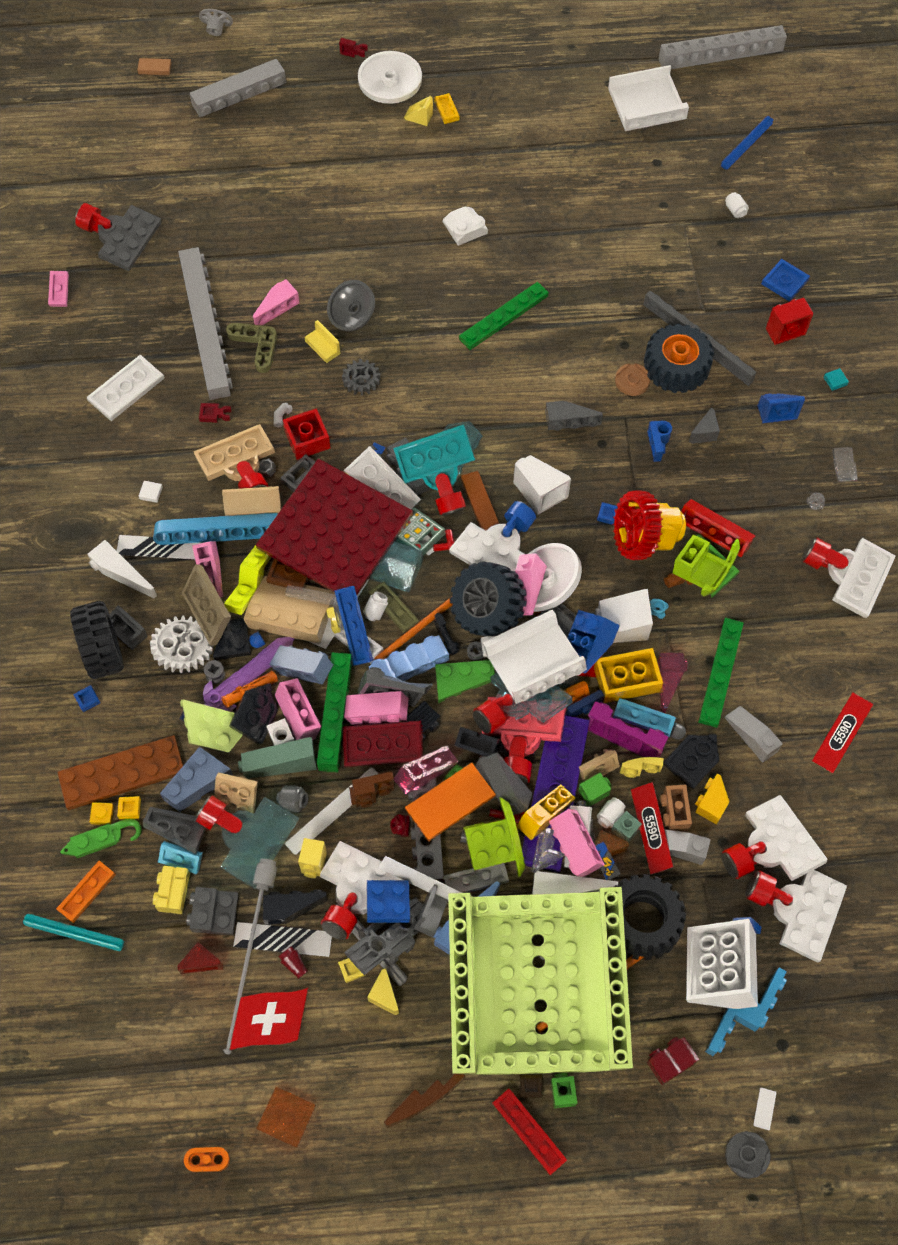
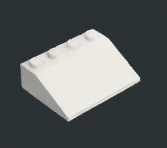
(722, 965)

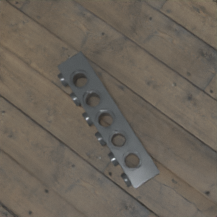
(431, 851)

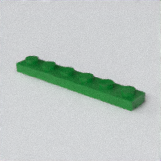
(503, 315)
(720, 672)

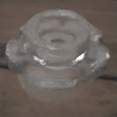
(819, 498)

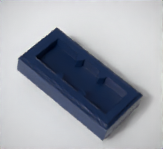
(585, 705)

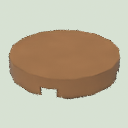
(632, 379)

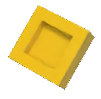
(129, 807)
(101, 813)

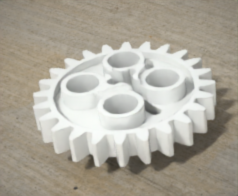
(180, 644)

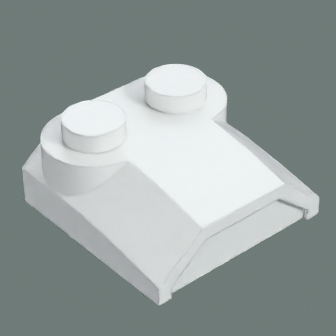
(465, 225)

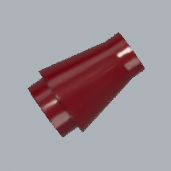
(292, 961)

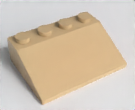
(286, 616)

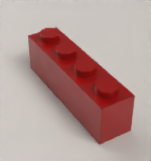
(716, 527)

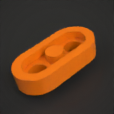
(207, 1159)

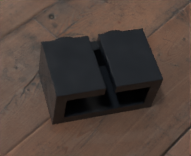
(477, 742)

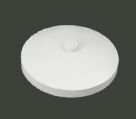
(389, 77)
(560, 577)

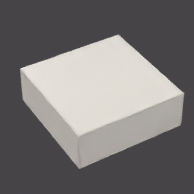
(150, 491)

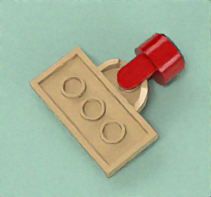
(237, 457)

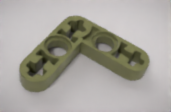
(260, 338)

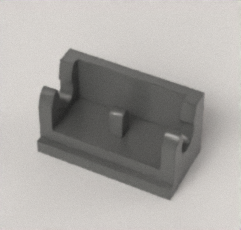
(127, 629)

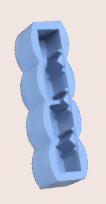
(413, 660)

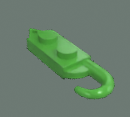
(99, 838)

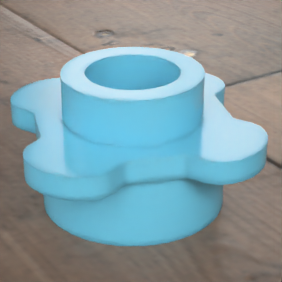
(661, 605)

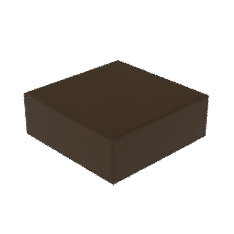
(531, 1086)

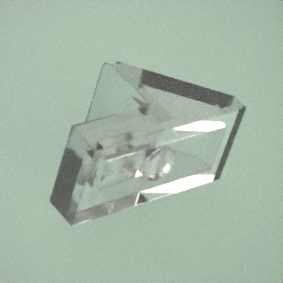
(544, 854)

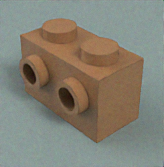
(676, 808)

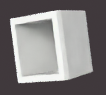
(540, 483)
(631, 613)

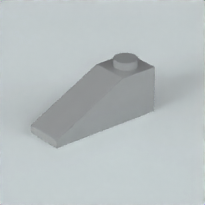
(754, 733)
(687, 846)

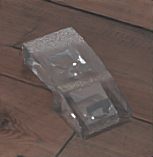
(844, 464)

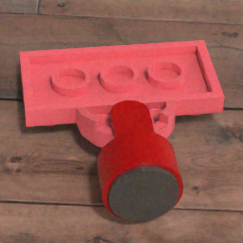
(523, 738)

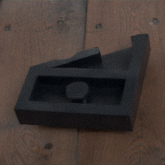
(233, 641)

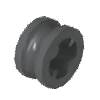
(471, 654)

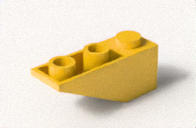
(540, 814)

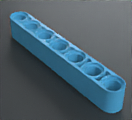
(212, 528)

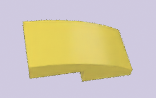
(634, 767)

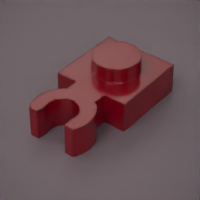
(211, 412)

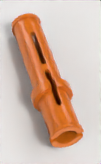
(236, 696)

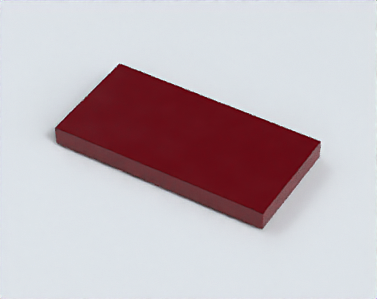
(382, 743)

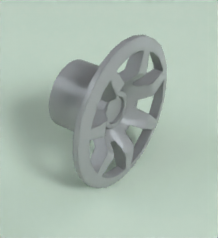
(215, 23)

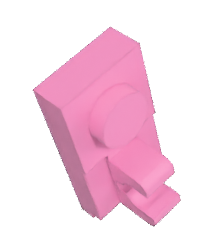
(58, 289)

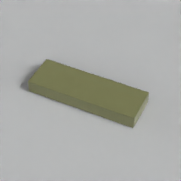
(396, 609)

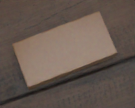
(154, 66)

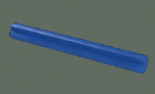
(747, 142)

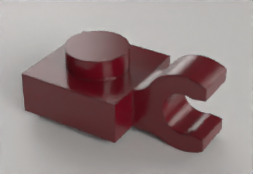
(350, 49)

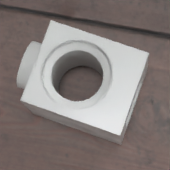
(279, 728)

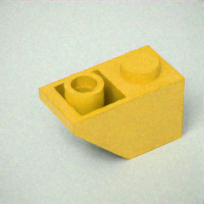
(714, 802)

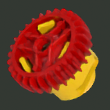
(646, 526)

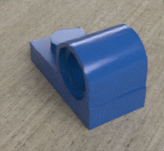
(658, 439)

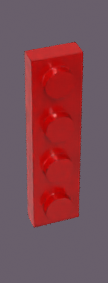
(529, 1132)

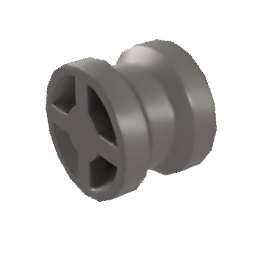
(215, 676)

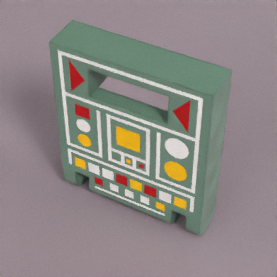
(417, 528)

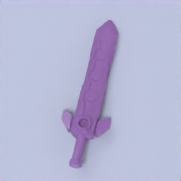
(244, 676)

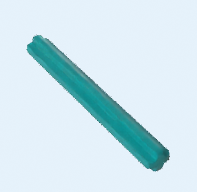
(73, 932)

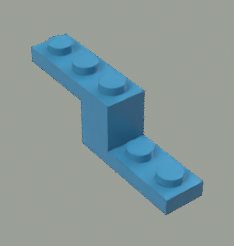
(750, 1017)

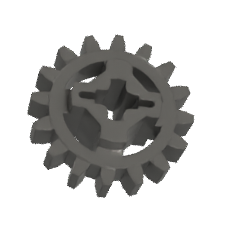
(361, 377)

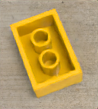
(628, 675)

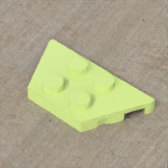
(209, 726)

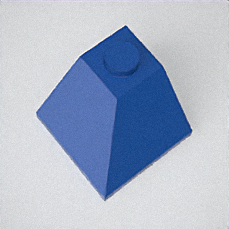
(779, 407)

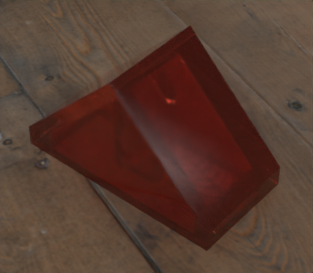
(199, 960)

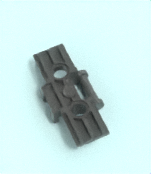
(389, 943)

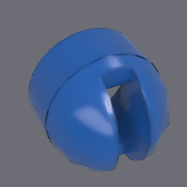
(256, 640)

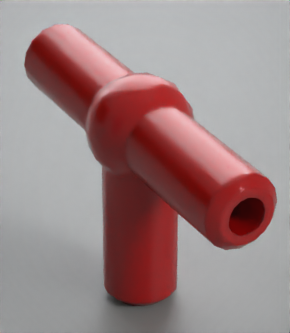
(445, 546)

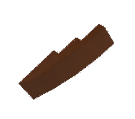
(418, 1103)

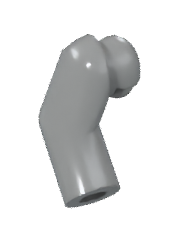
(278, 414)

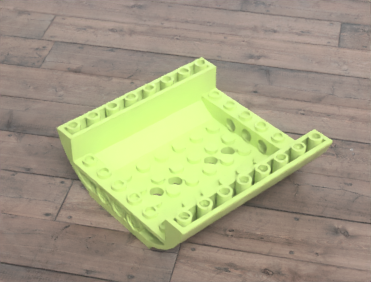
(499, 985)

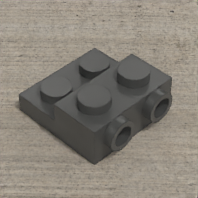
(213, 911)

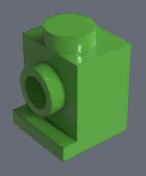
(568, 1099)

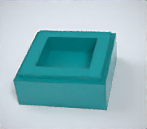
(836, 379)

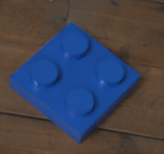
(785, 280)
(388, 901)

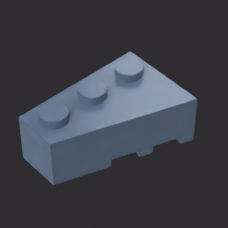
(193, 780)

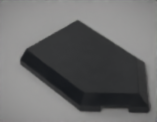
(255, 713)
(693, 759)

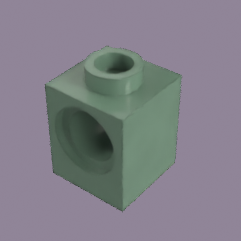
(626, 827)

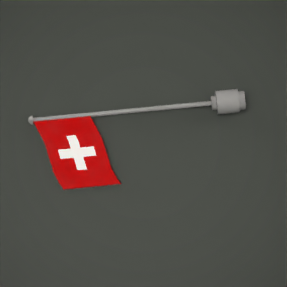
(264, 1016)

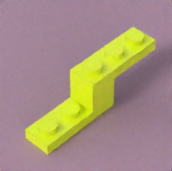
(249, 579)

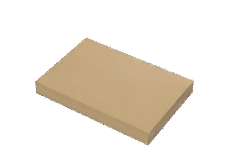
(251, 501)

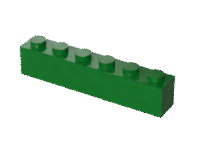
(334, 711)

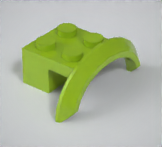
(702, 567)
(495, 842)

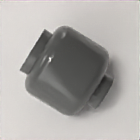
(292, 798)

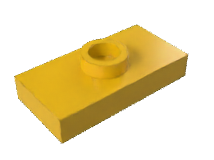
(446, 108)

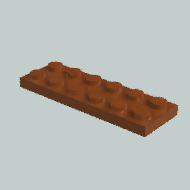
(120, 772)

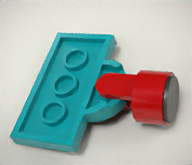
(437, 462)

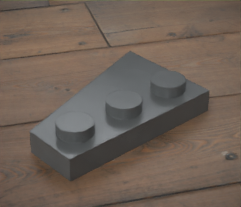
(175, 827)

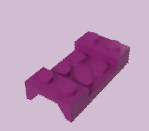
(619, 733)

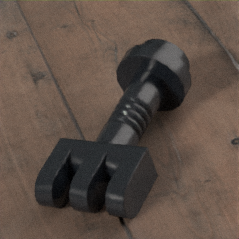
(440, 624)

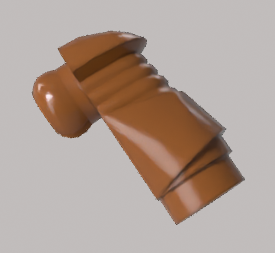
(674, 580)

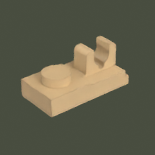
(600, 764)

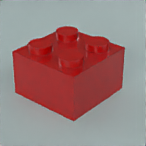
(789, 320)
(306, 433)

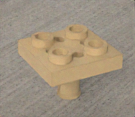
(237, 791)

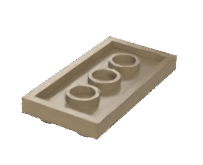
(206, 605)

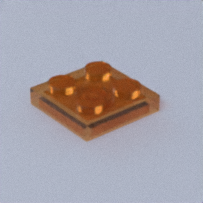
(286, 1117)

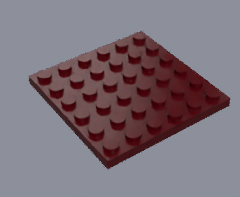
(334, 528)

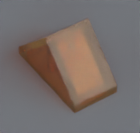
(614, 844)

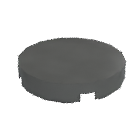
(747, 1155)

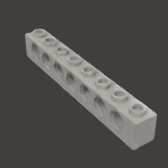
(723, 47)

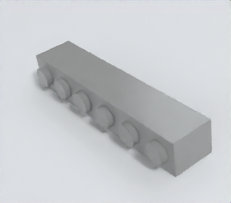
(238, 87)

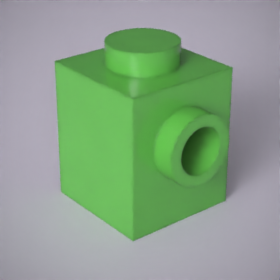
(595, 789)

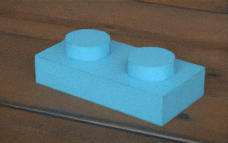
(177, 856)

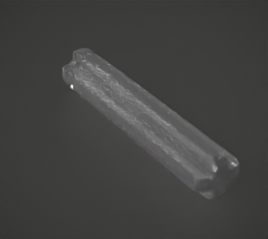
(311, 595)

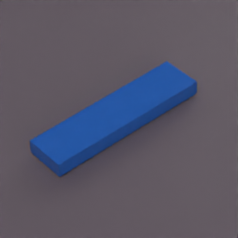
(353, 625)

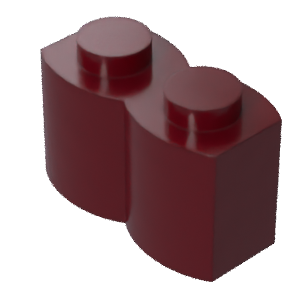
(672, 1060)

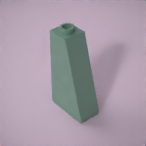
(279, 759)

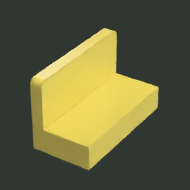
(323, 342)

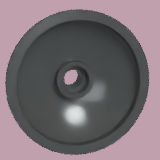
(345, 300)

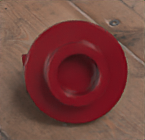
(400, 825)

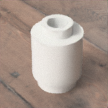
(736, 205)
(375, 606)
(610, 812)

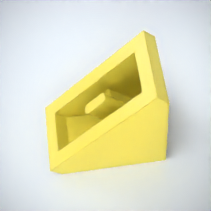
(421, 111)
(382, 994)

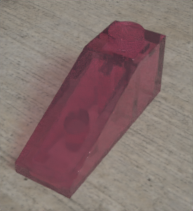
(671, 670)
(424, 769)

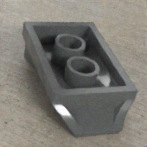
(377, 682)

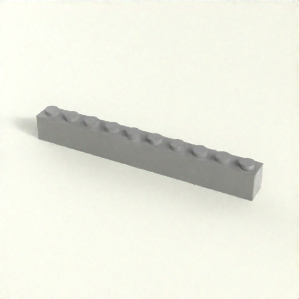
(204, 323)

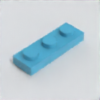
(643, 716)

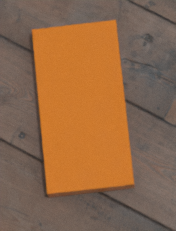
(450, 801)

